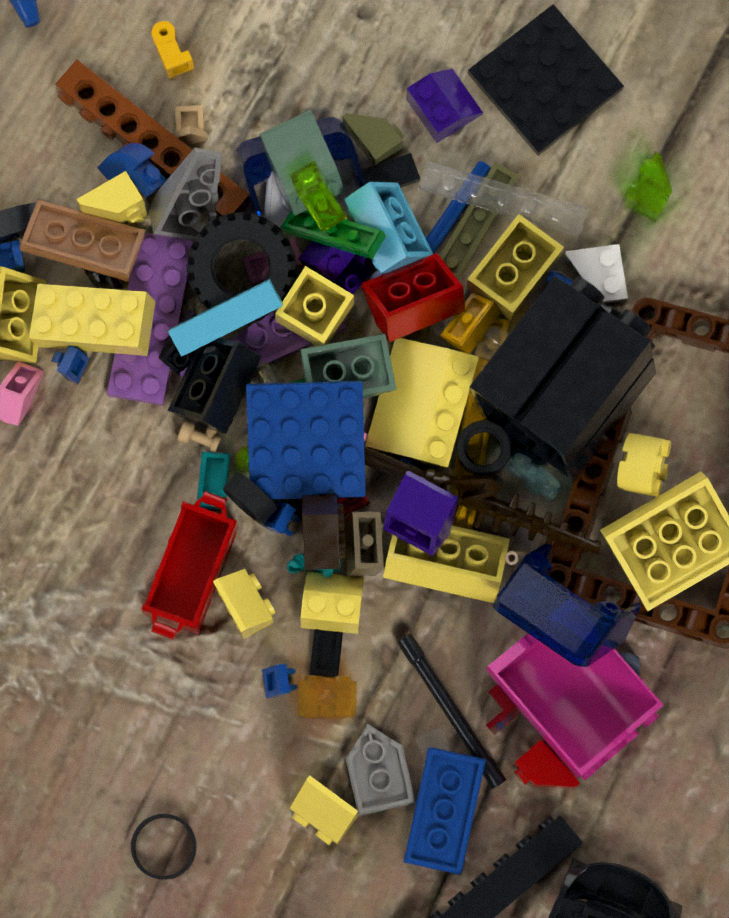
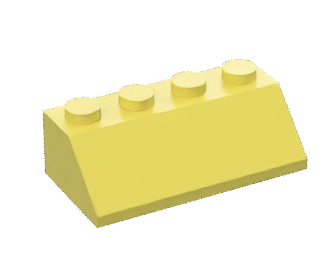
(464, 565)

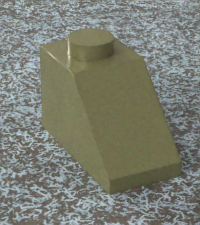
(374, 136)

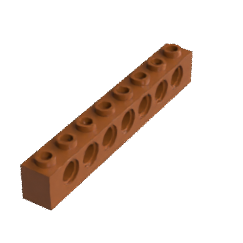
(81, 79)

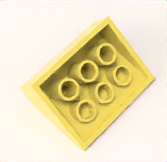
(427, 406)
(672, 540)

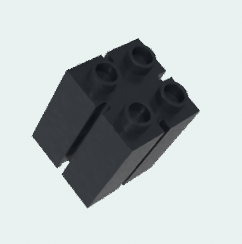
(566, 374)

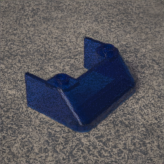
(257, 169)
(558, 615)

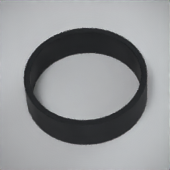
(140, 827)

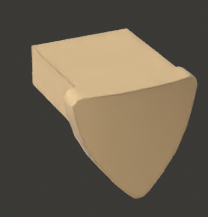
(190, 124)

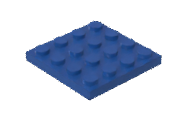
(306, 438)

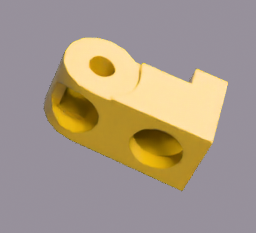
(168, 50)

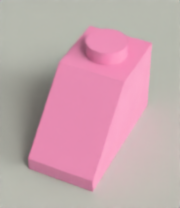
(18, 392)

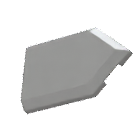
(378, 773)

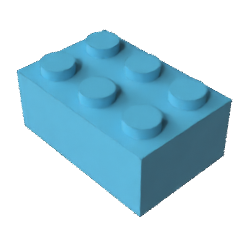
(386, 209)

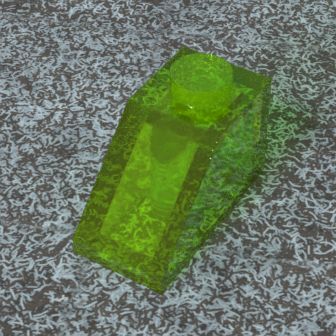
(318, 196)

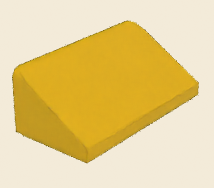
(471, 325)

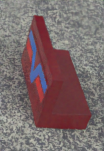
(508, 713)

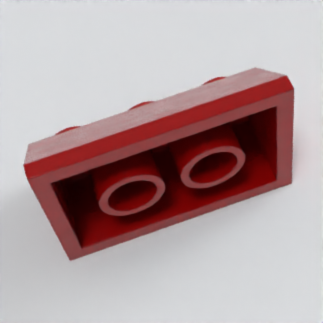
(414, 297)

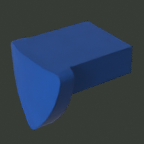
(11, 256)

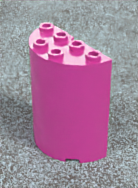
(576, 709)

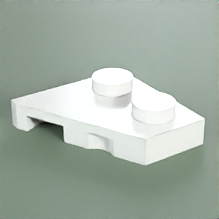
(602, 269)

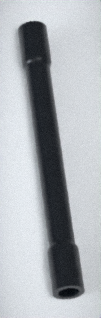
(417, 658)

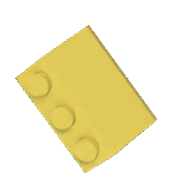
(16, 314)

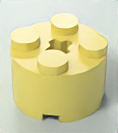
(643, 464)

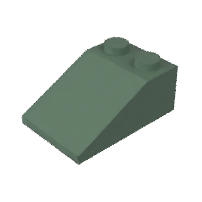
(294, 146)
(352, 360)

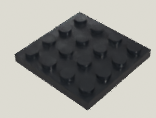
(545, 79)

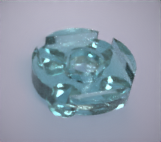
(537, 479)

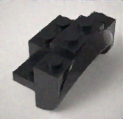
(610, 893)

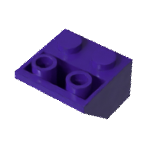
(337, 266)
(421, 513)

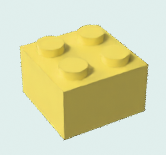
(314, 308)

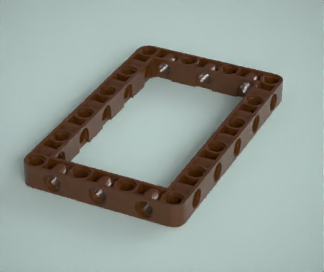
(691, 620)

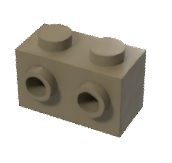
(364, 544)

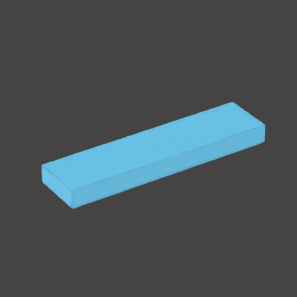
(225, 317)

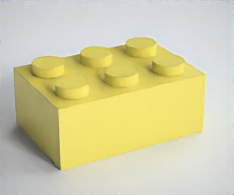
(515, 266)

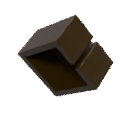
(322, 531)

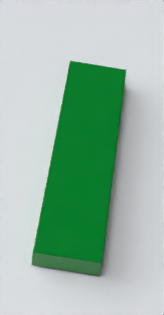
(344, 236)

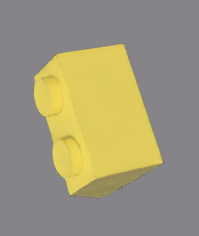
(115, 201)
(244, 602)
(332, 602)

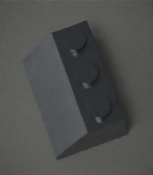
(215, 384)

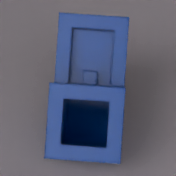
(135, 161)

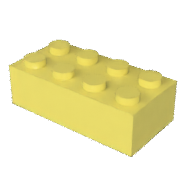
(92, 319)

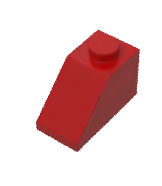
(543, 769)

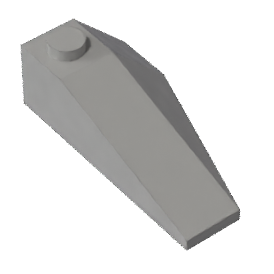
(188, 196)

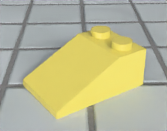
(323, 811)

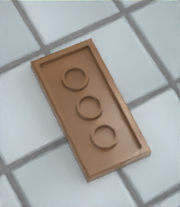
(82, 240)

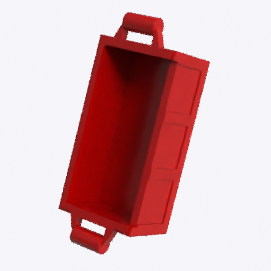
(189, 566)

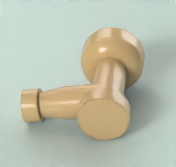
(208, 438)

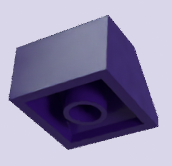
(442, 103)

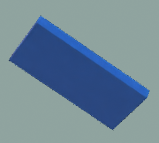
(444, 810)

